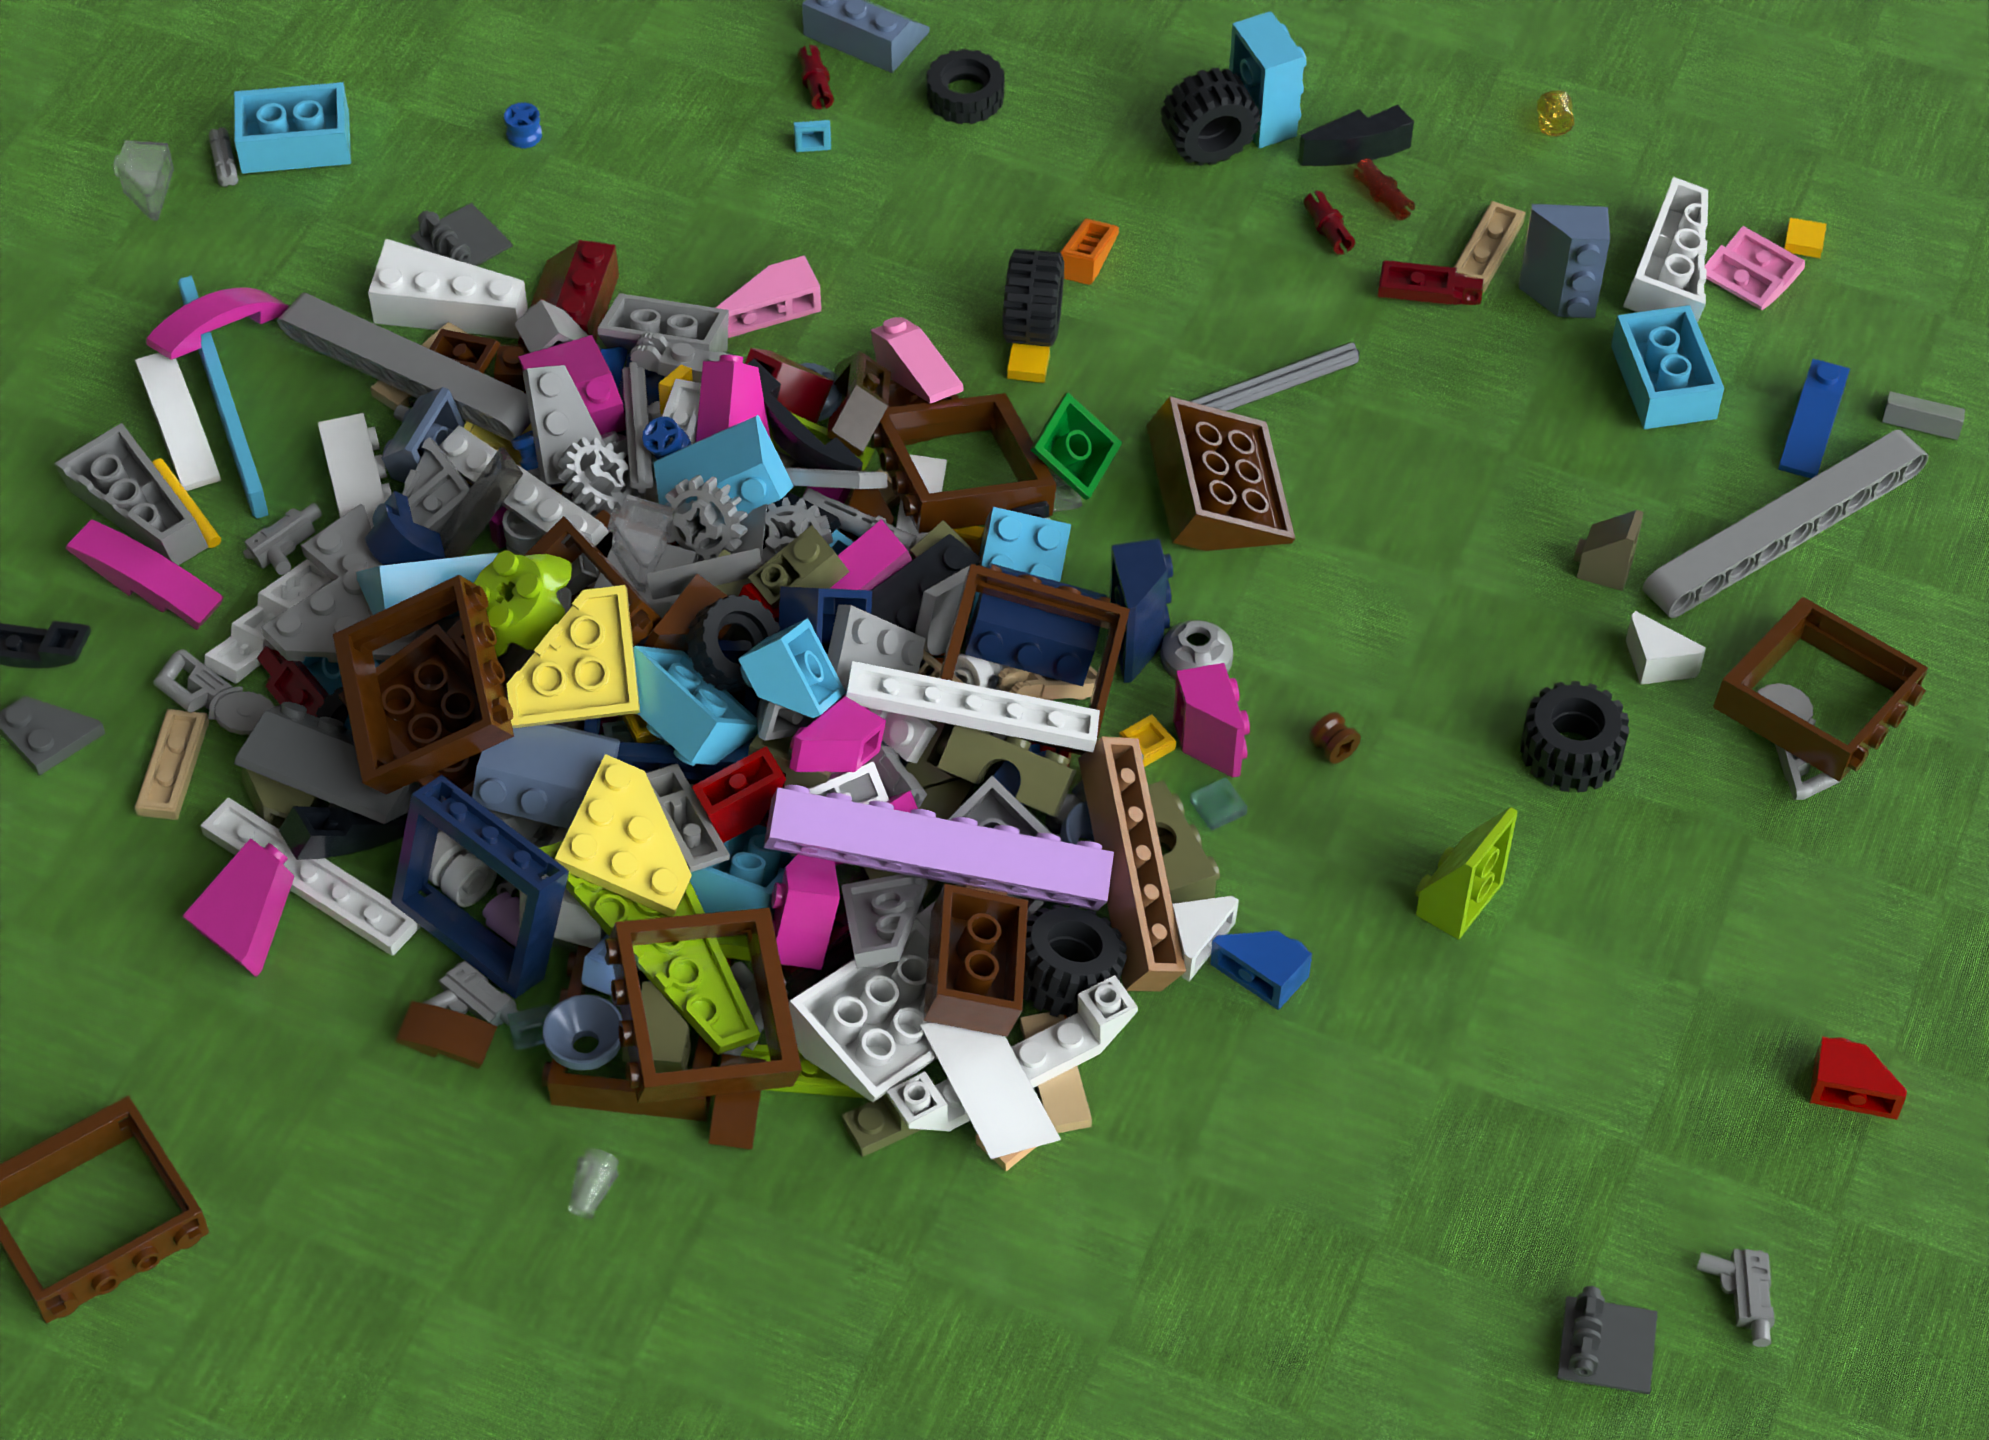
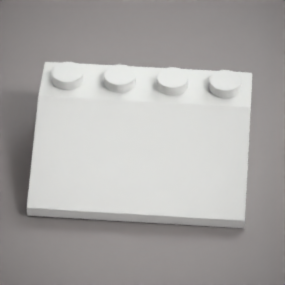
(868, 1021)

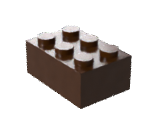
(976, 960)

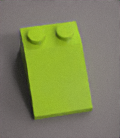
(1467, 876)

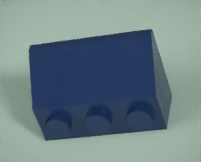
(1141, 584)
(1032, 637)

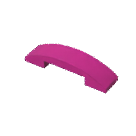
(183, 329)

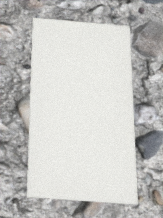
(991, 1089)

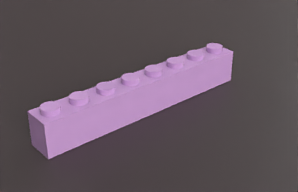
(938, 847)

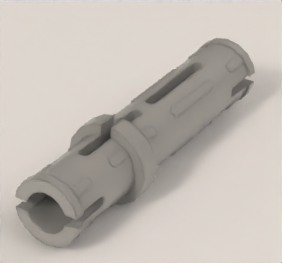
(854, 520)

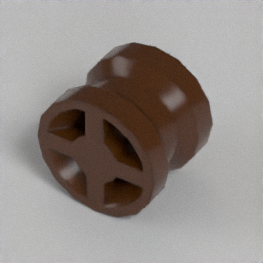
(1334, 737)

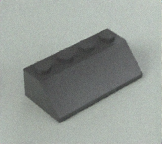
(318, 760)

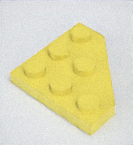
(580, 665)
(626, 840)

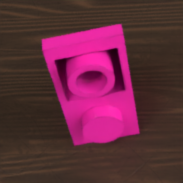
(838, 739)

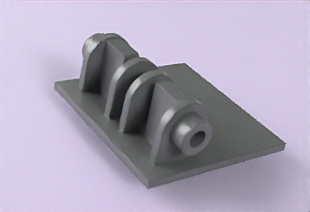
(460, 236)
(1607, 1343)

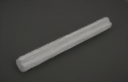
(635, 421)

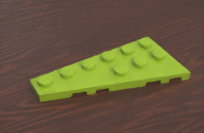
(687, 972)

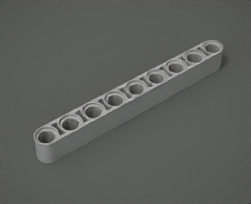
(405, 364)
(1784, 523)

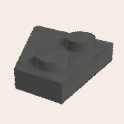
(46, 732)

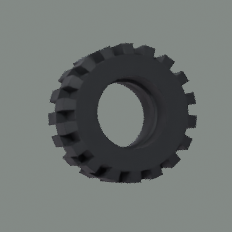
(1210, 116)
(1033, 297)
(1578, 711)
(1067, 955)

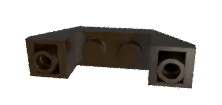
(866, 400)

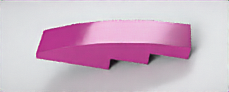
(146, 572)

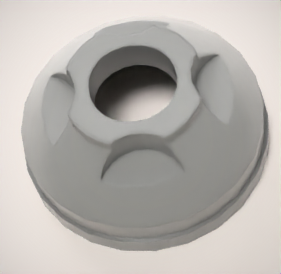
(1179, 654)

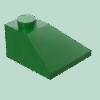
(1076, 446)

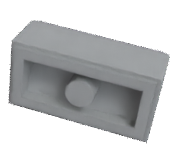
(1923, 415)

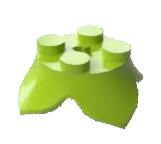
(523, 597)

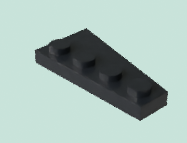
(901, 595)

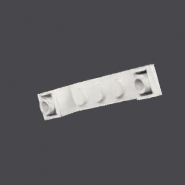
(1100, 1017)

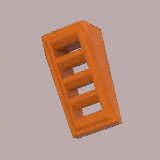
(1085, 254)

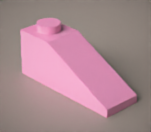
(773, 297)
(914, 360)

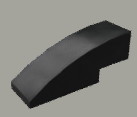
(1357, 138)
(335, 832)

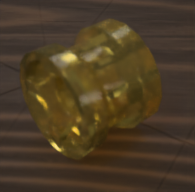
(1555, 113)

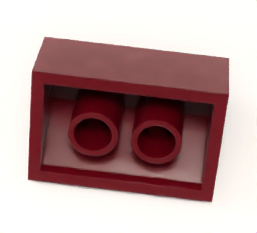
(580, 283)

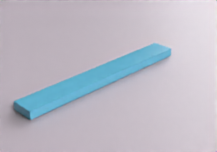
(227, 412)

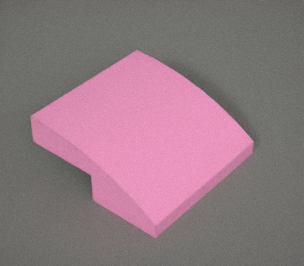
(1753, 268)

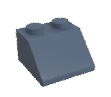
(431, 416)

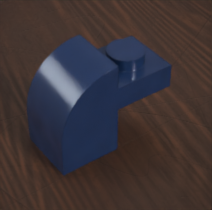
(399, 539)

